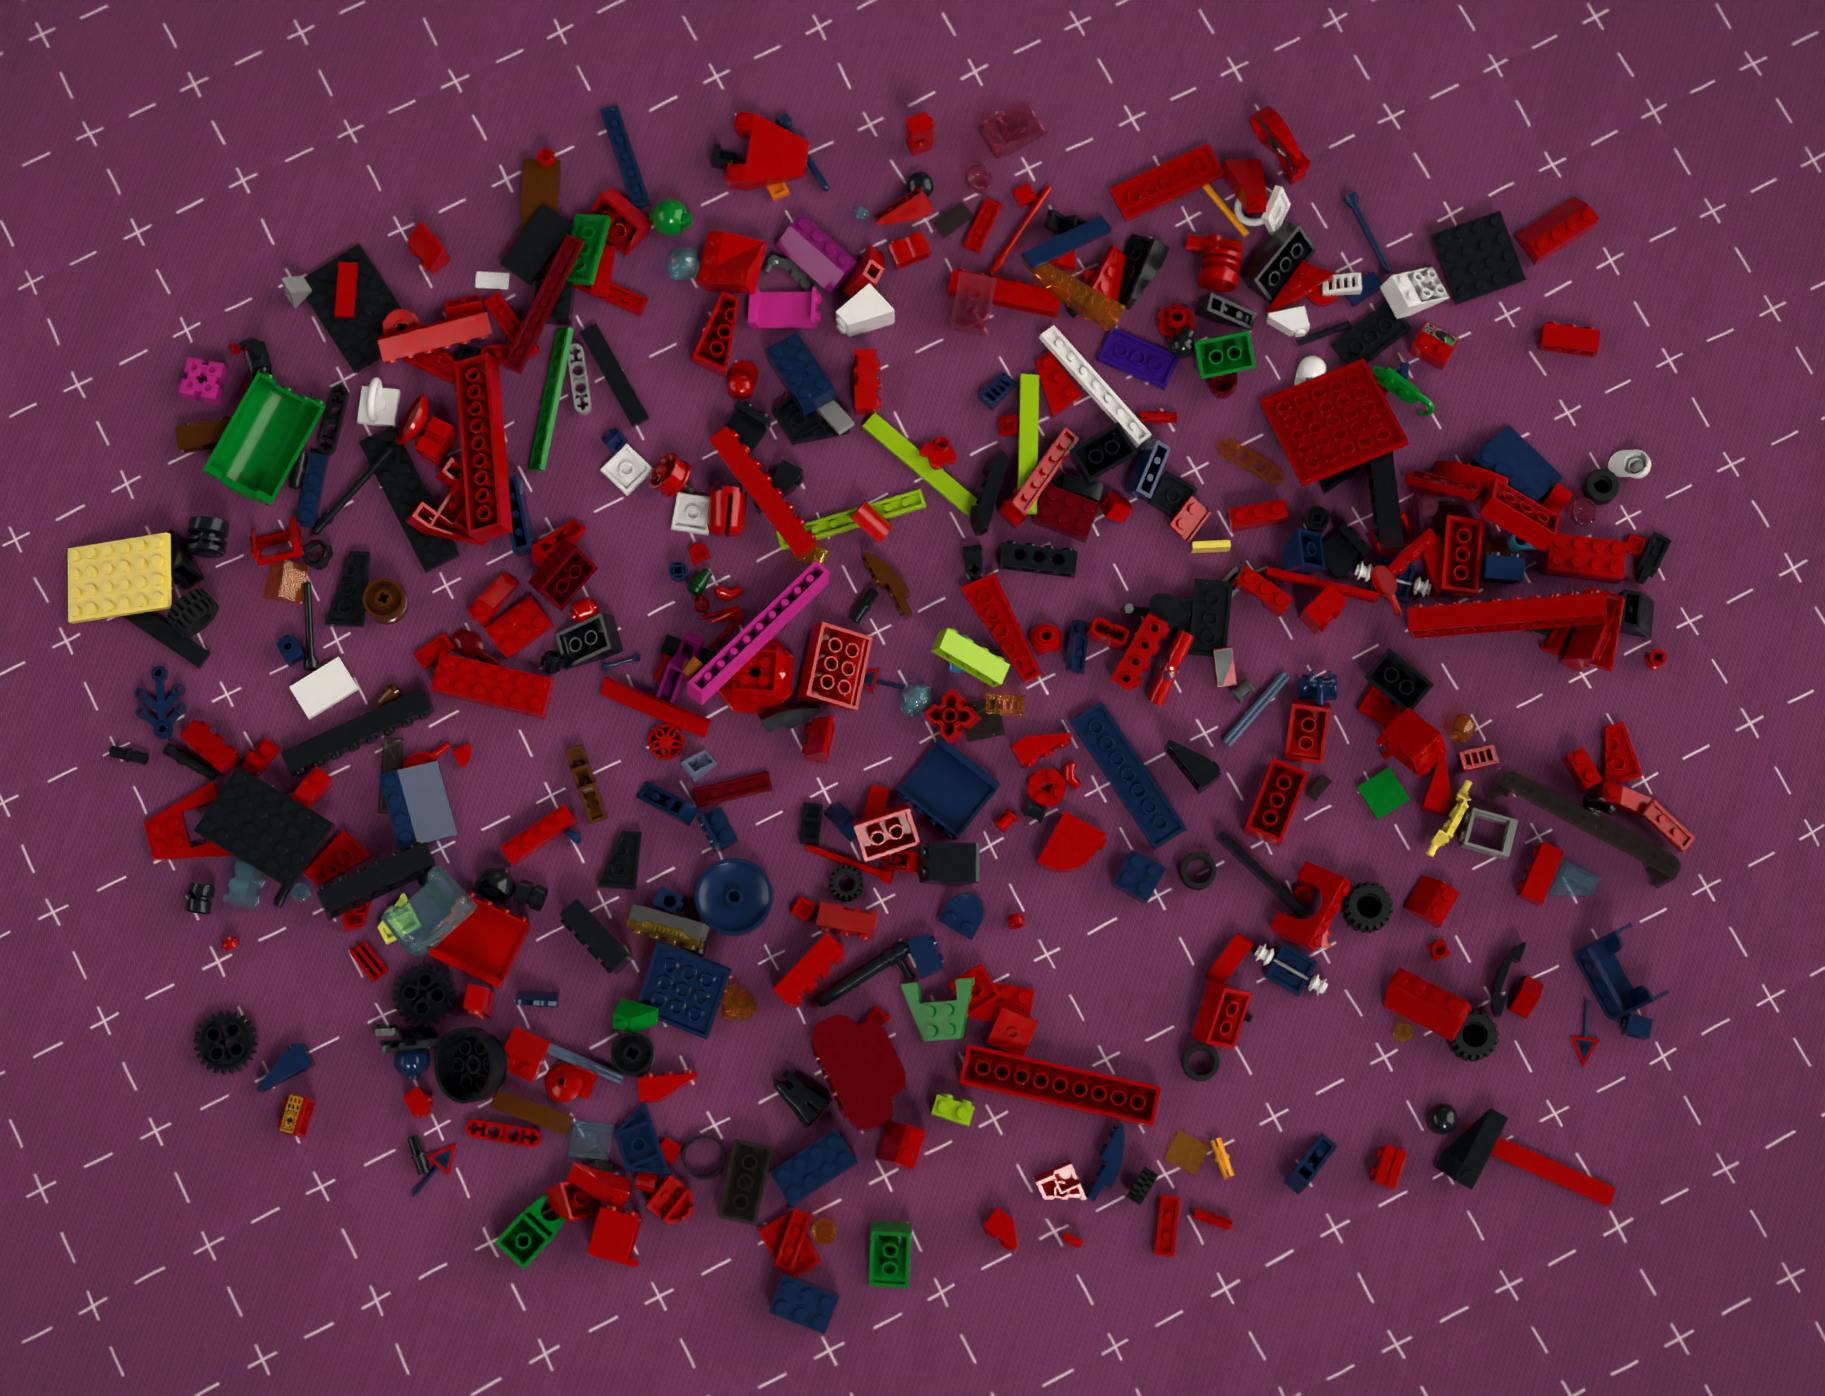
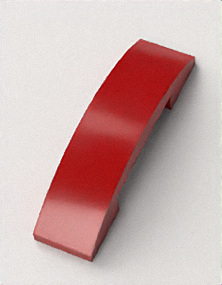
(1468, 473)

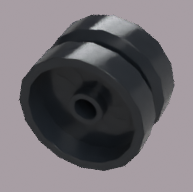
(629, 1043)

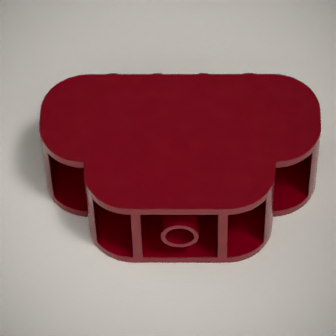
(860, 1068)

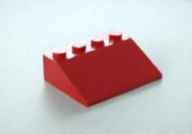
(835, 666)

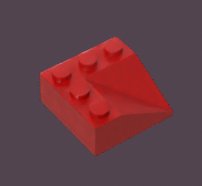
(730, 263)

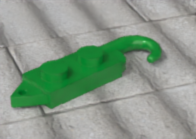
(1402, 388)

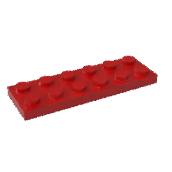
(1167, 182)

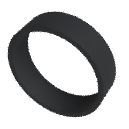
(687, 1145)

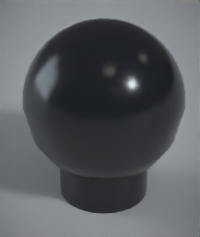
(1182, 343)

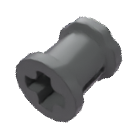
(1242, 690)

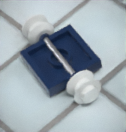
(1404, 581)
(1290, 969)

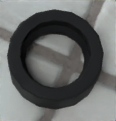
(1197, 885)
(1200, 1047)

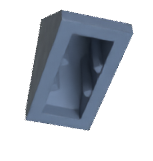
(698, 765)

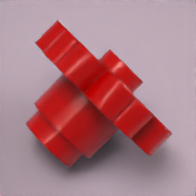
(1173, 319)

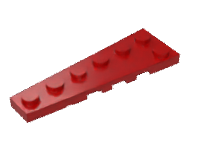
(996, 614)

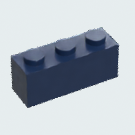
(1147, 469)

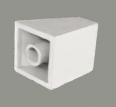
(864, 313)

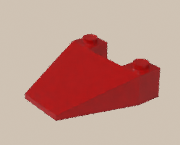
(772, 154)
(450, 516)

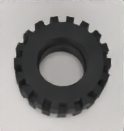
(192, 612)
(1379, 896)
(1488, 1043)

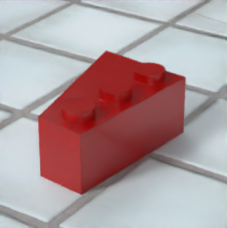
(866, 381)
(847, 921)

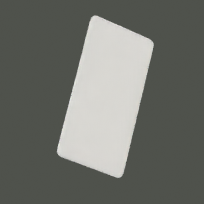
(492, 280)

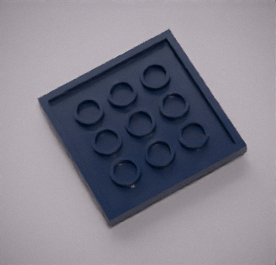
(684, 988)

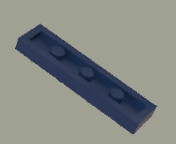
(312, 490)

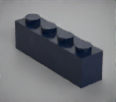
(522, 535)

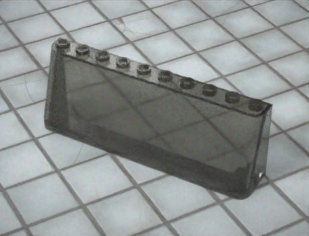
(1661, 861)

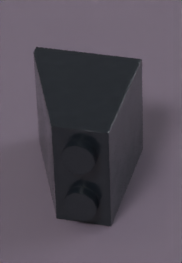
(949, 863)

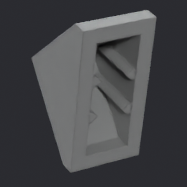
(296, 289)

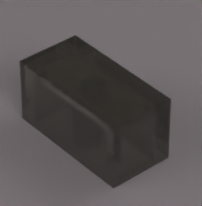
(1319, 787)

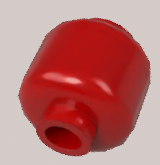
(584, 609)

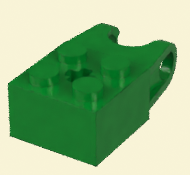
(535, 1227)

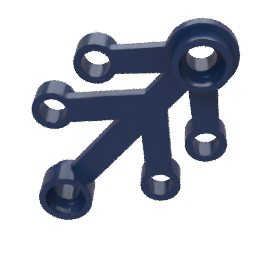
(161, 705)

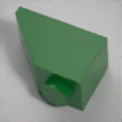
(634, 1016)

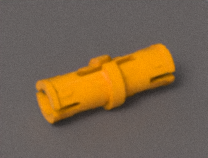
(1222, 1158)

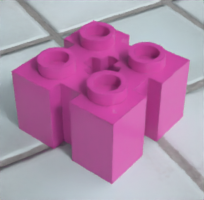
(195, 384)

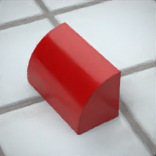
(871, 521)

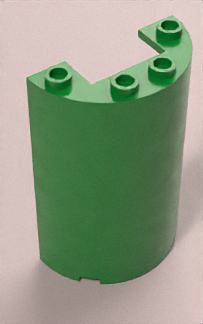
(263, 439)

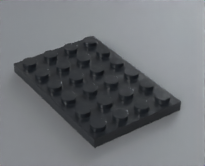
(373, 302)
(264, 827)

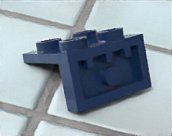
(719, 829)

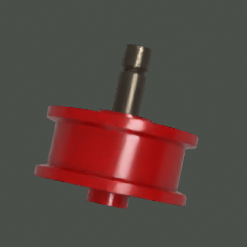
(670, 475)

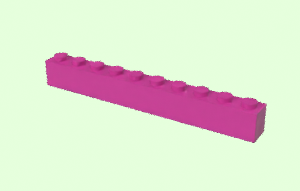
(758, 633)

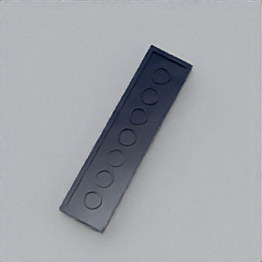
(1128, 775)

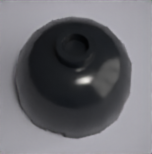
(496, 884)

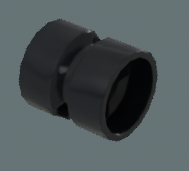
(1316, 519)
(529, 894)
(200, 898)

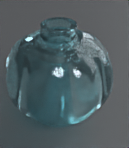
(682, 263)
(915, 700)

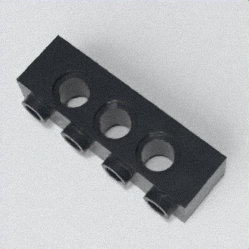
(1028, 564)

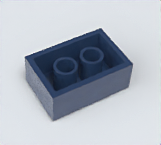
(804, 1303)

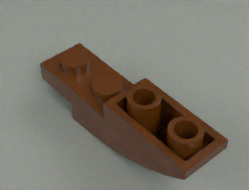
(886, 577)

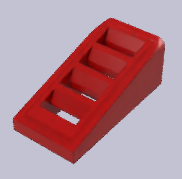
(1461, 756)

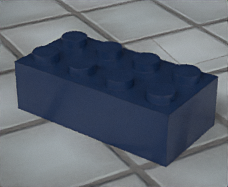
(800, 374)
(813, 1167)

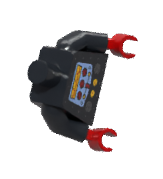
(255, 356)

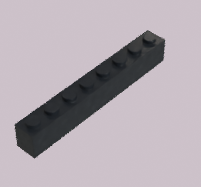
(357, 732)

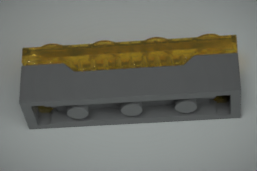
(668, 927)

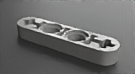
(579, 379)

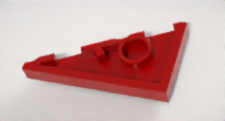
(1303, 281)

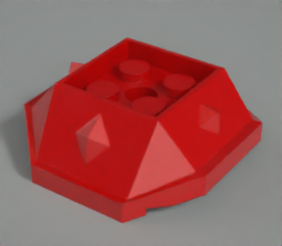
(769, 689)

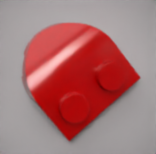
(671, 1201)

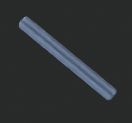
(1256, 709)
(585, 1063)

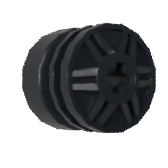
(207, 537)

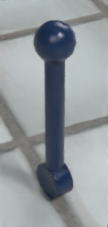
(636, 658)

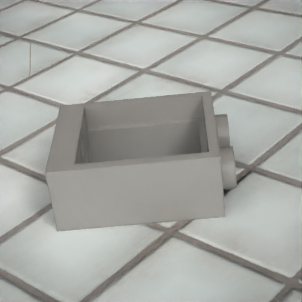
(1510, 823)

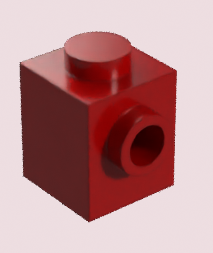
(419, 1102)

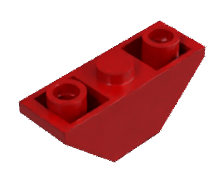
(867, 271)

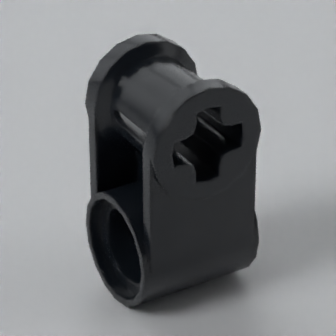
(973, 560)

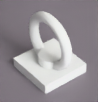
(1275, 213)
(378, 405)

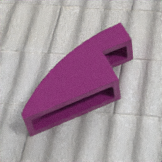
(673, 680)

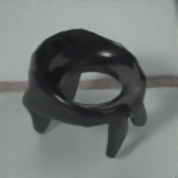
(327, 554)

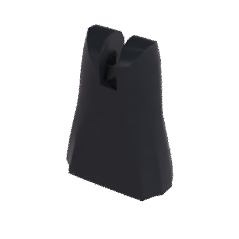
(802, 1098)

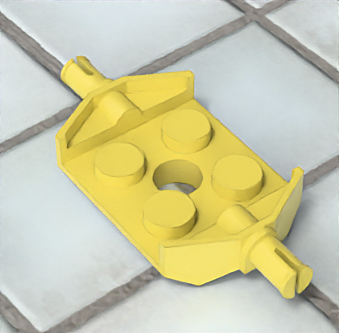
(1456, 814)

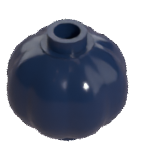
(412, 1062)

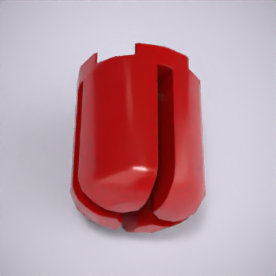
(718, 512)

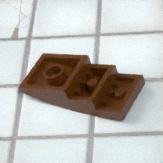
(539, 187)

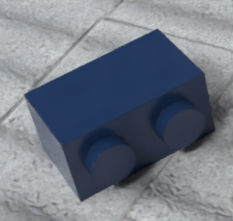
(925, 955)

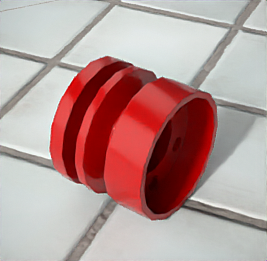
(1219, 270)

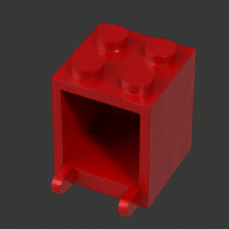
(1412, 742)
(615, 1235)

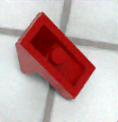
(260, 758)

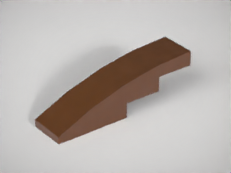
(586, 783)
(531, 1112)

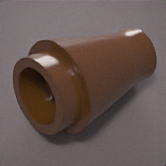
(388, 695)

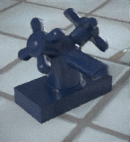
(1318, 687)

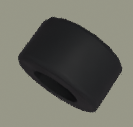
(1608, 478)

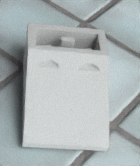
(1413, 291)

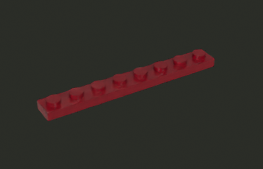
(543, 304)

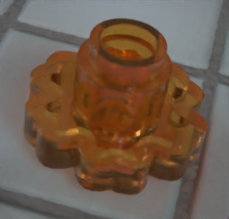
(737, 1004)

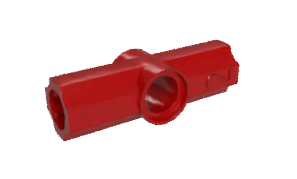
(1199, 243)

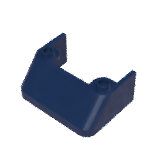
(1608, 978)

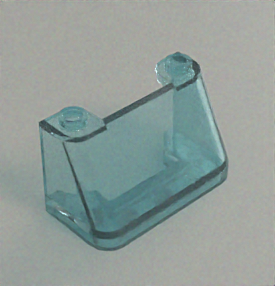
(429, 913)

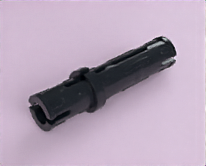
(194, 764)

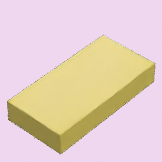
(1210, 546)

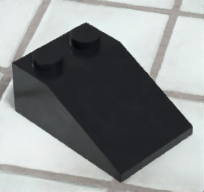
(589, 641)
(1194, 766)

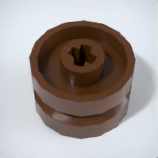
(381, 591)

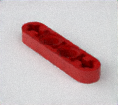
(503, 1133)

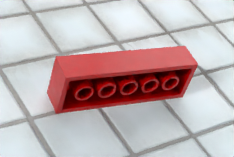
(492, 685)

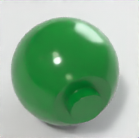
(670, 217)

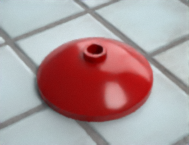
(413, 420)

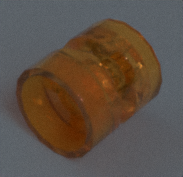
(824, 1231)

